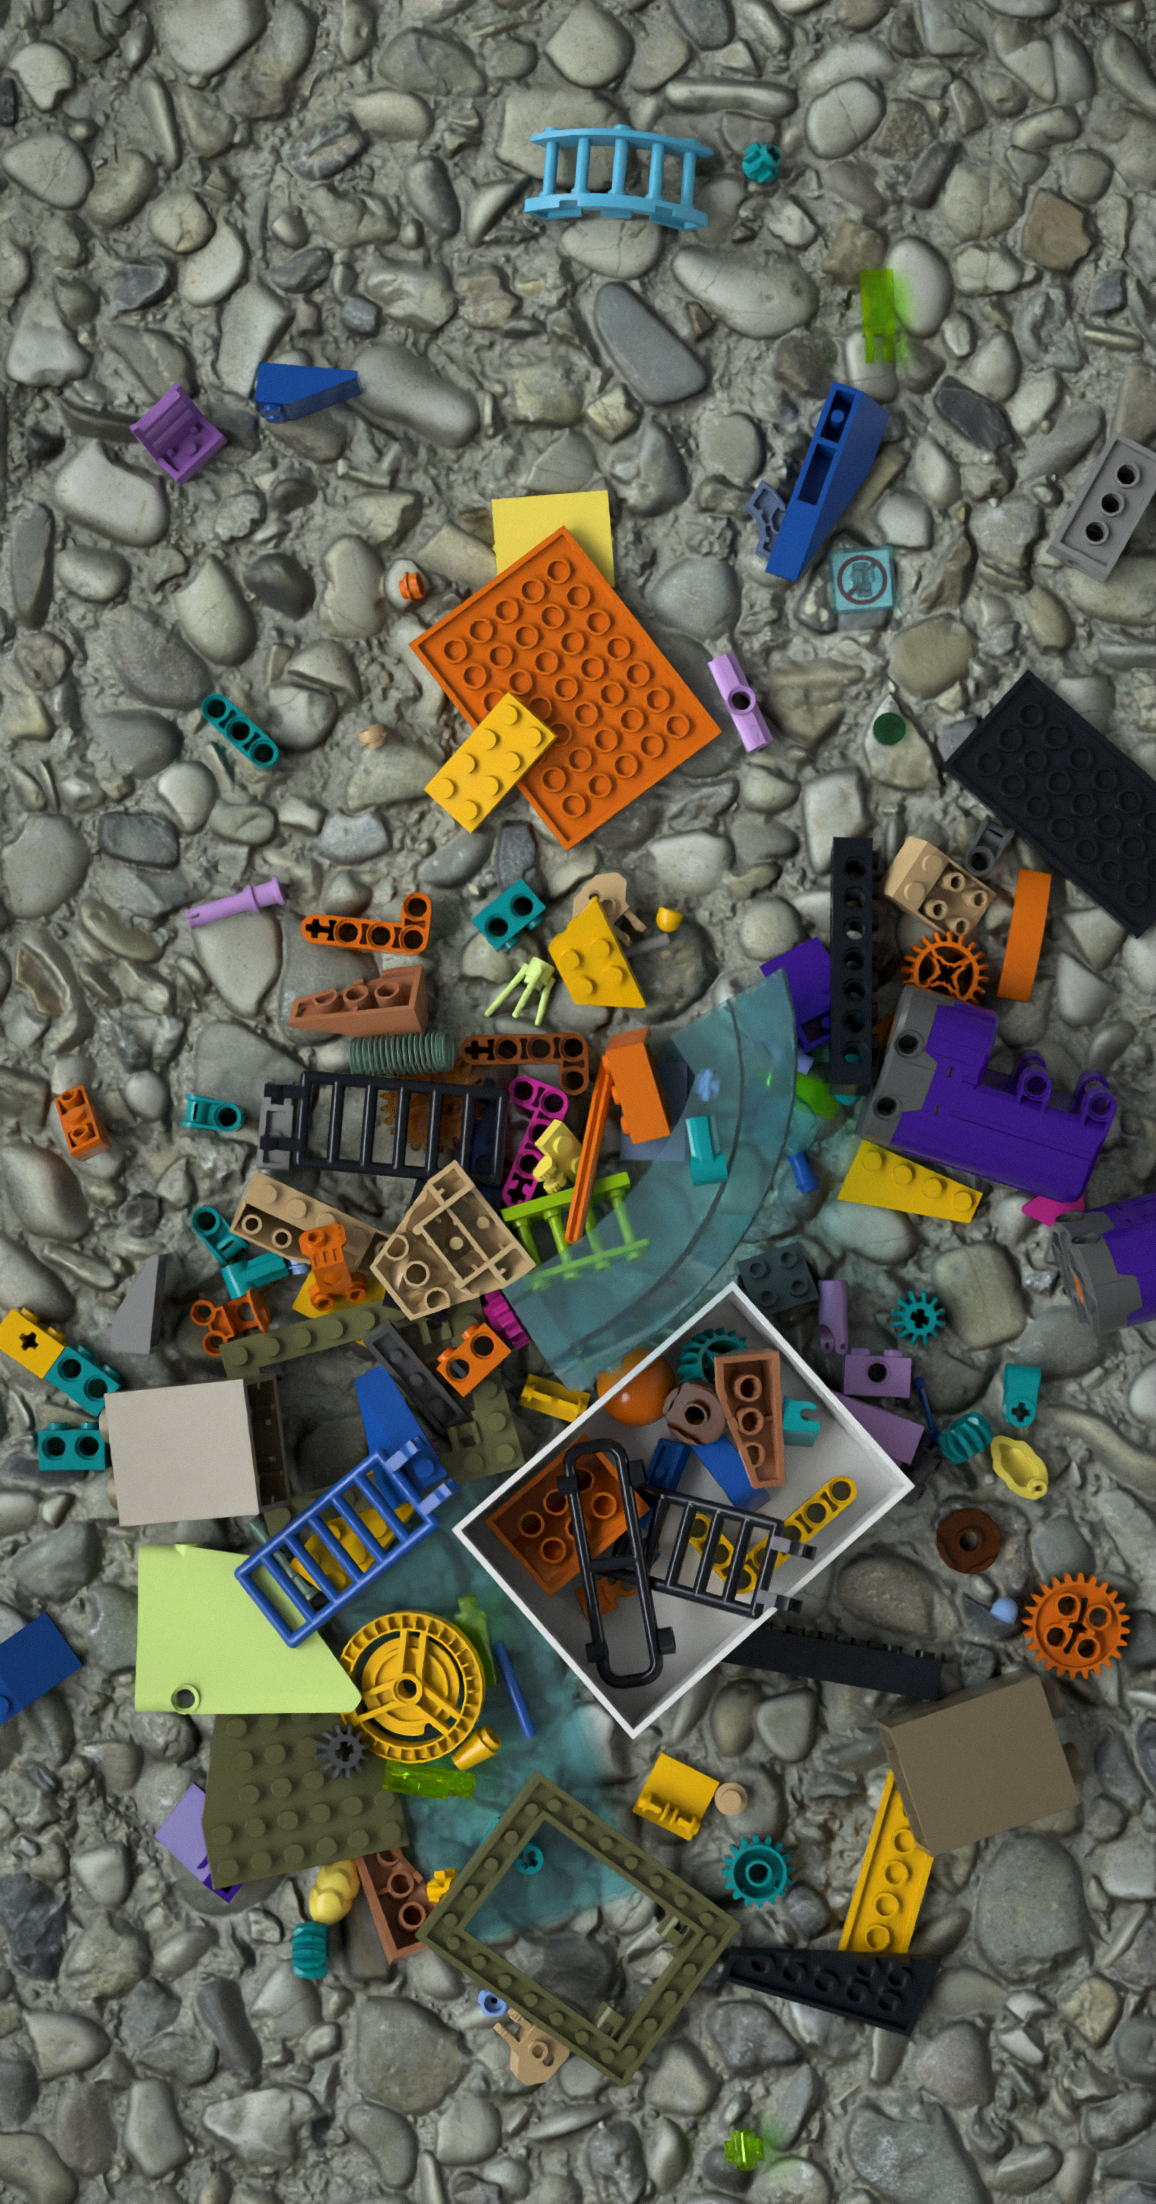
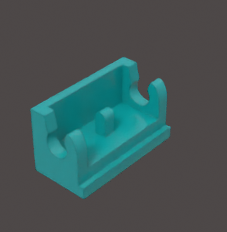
(796, 1428)

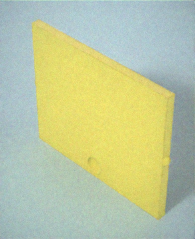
(529, 520)

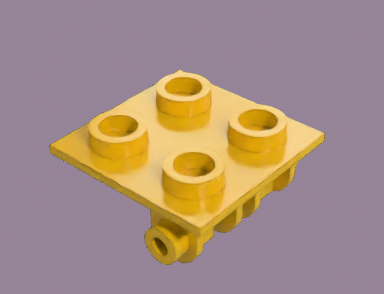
(675, 1796)

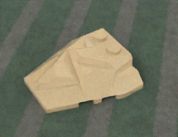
(448, 1248)

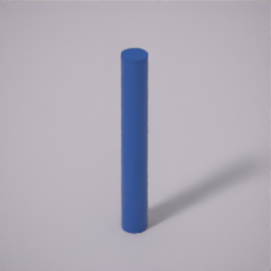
(514, 1689)

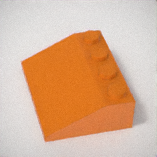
(539, 1524)

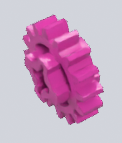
(505, 1319)

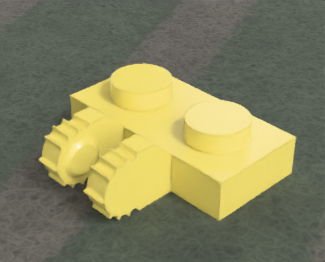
(561, 1157)

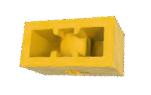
(14, 1343)

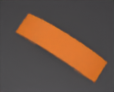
(1024, 935)

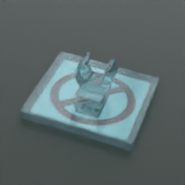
(862, 579)

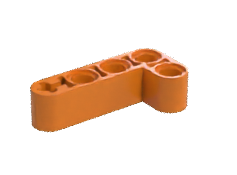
(367, 928)

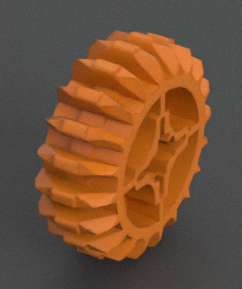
(937, 961)

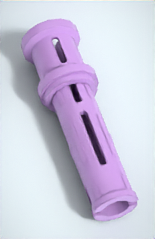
(250, 899)

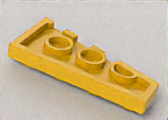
(901, 1185)

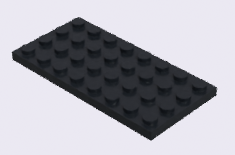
(1067, 798)

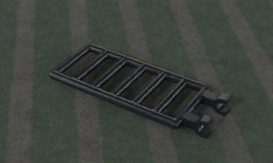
(404, 1088)
(719, 1513)

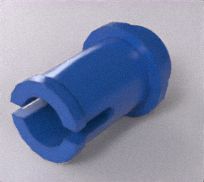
(803, 1172)

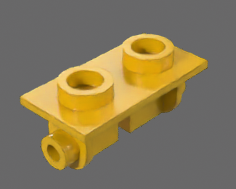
(553, 1398)

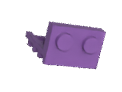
(178, 435)

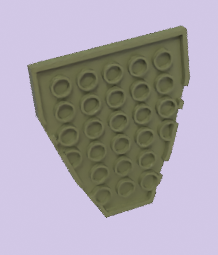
(277, 1812)

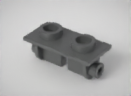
(925, 1463)

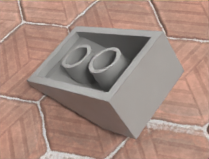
(138, 1319)

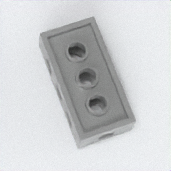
(1086, 513)

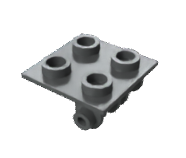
(778, 1280)

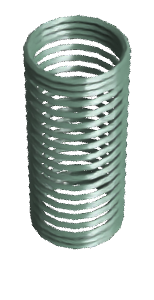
(441, 1049)

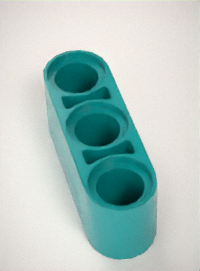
(232, 719)

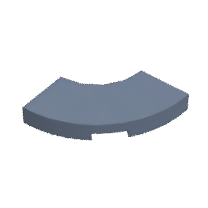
(768, 513)

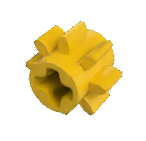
(440, 1884)

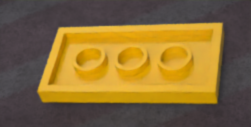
(490, 762)
(352, 1545)

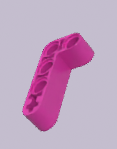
(528, 1147)

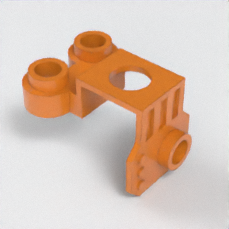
(325, 1252)
(225, 1319)

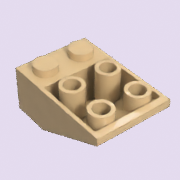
(934, 889)

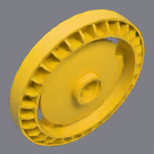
(435, 1681)

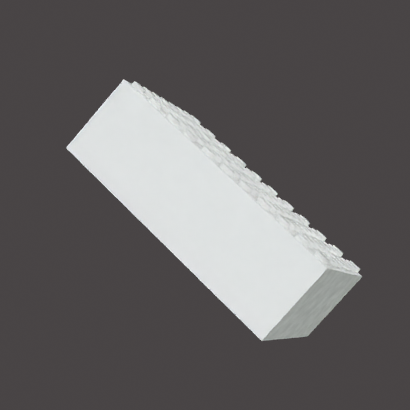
(700, 1631)

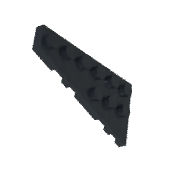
(860, 1986)

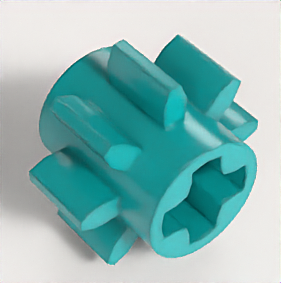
(762, 162)

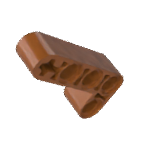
(525, 1057)

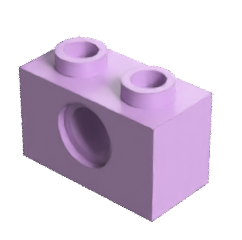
(895, 1379)

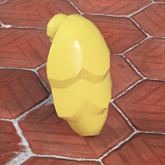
(1019, 1467)
(334, 1891)

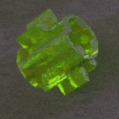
(744, 2150)

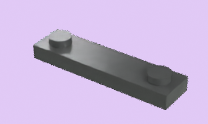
(415, 1377)

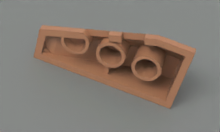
(369, 1008)
(752, 1404)
(396, 1902)

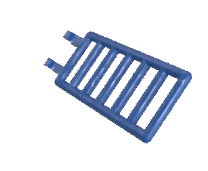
(310, 1516)

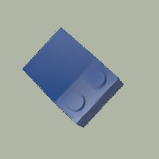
(298, 391)
(33, 1664)

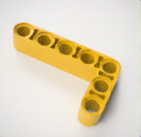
(797, 1518)

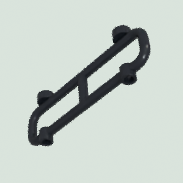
(659, 1640)

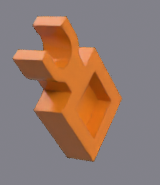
(606, 1595)

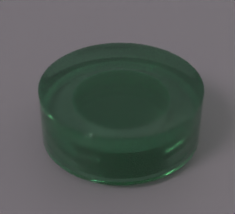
(888, 729)

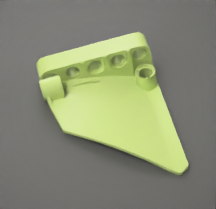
(212, 1638)

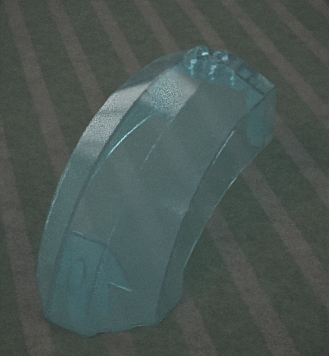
(666, 1235)

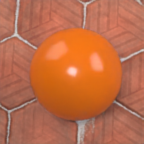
(644, 1396)

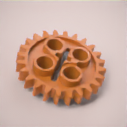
(1104, 1634)

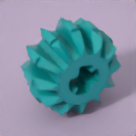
(909, 1325)
(965, 1437)
(311, 1950)

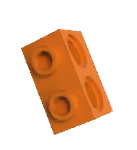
(479, 1365)

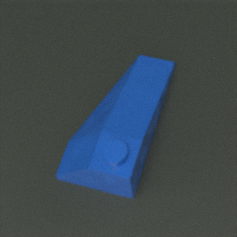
(390, 1426)

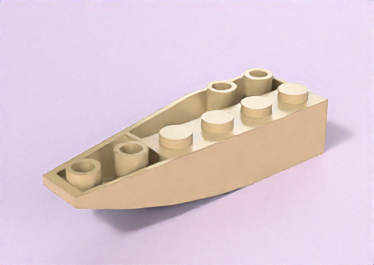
(278, 1214)

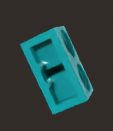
(503, 909)
(80, 1387)
(74, 1455)

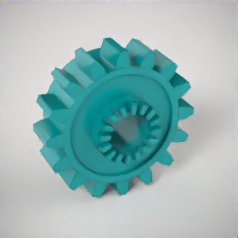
(768, 1884)

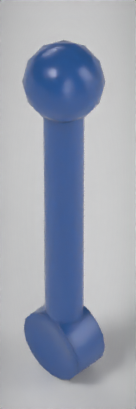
(919, 1384)

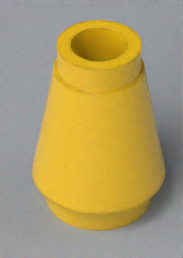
(477, 1748)

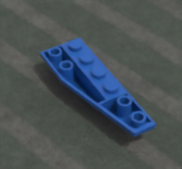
(829, 477)

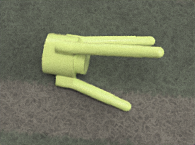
(536, 976)

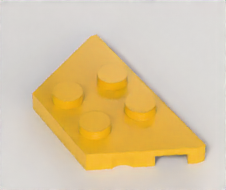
(594, 962)

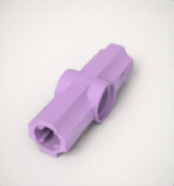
(731, 683)

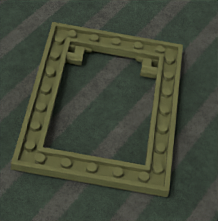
(493, 1426)
(630, 2037)

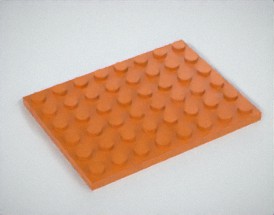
(585, 669)

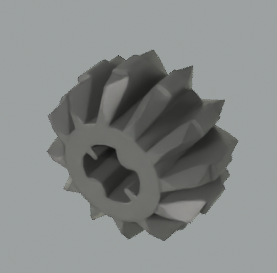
(350, 1759)

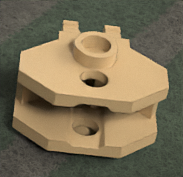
(612, 893)
(532, 2050)

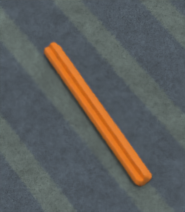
(589, 1156)

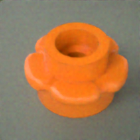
(412, 587)

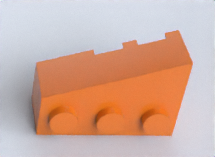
(637, 1086)

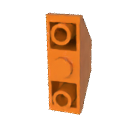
(81, 1124)

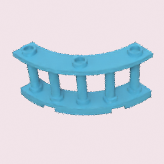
(617, 203)

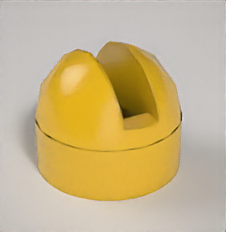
(668, 919)

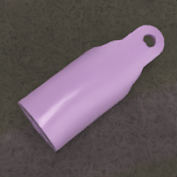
(833, 1315)

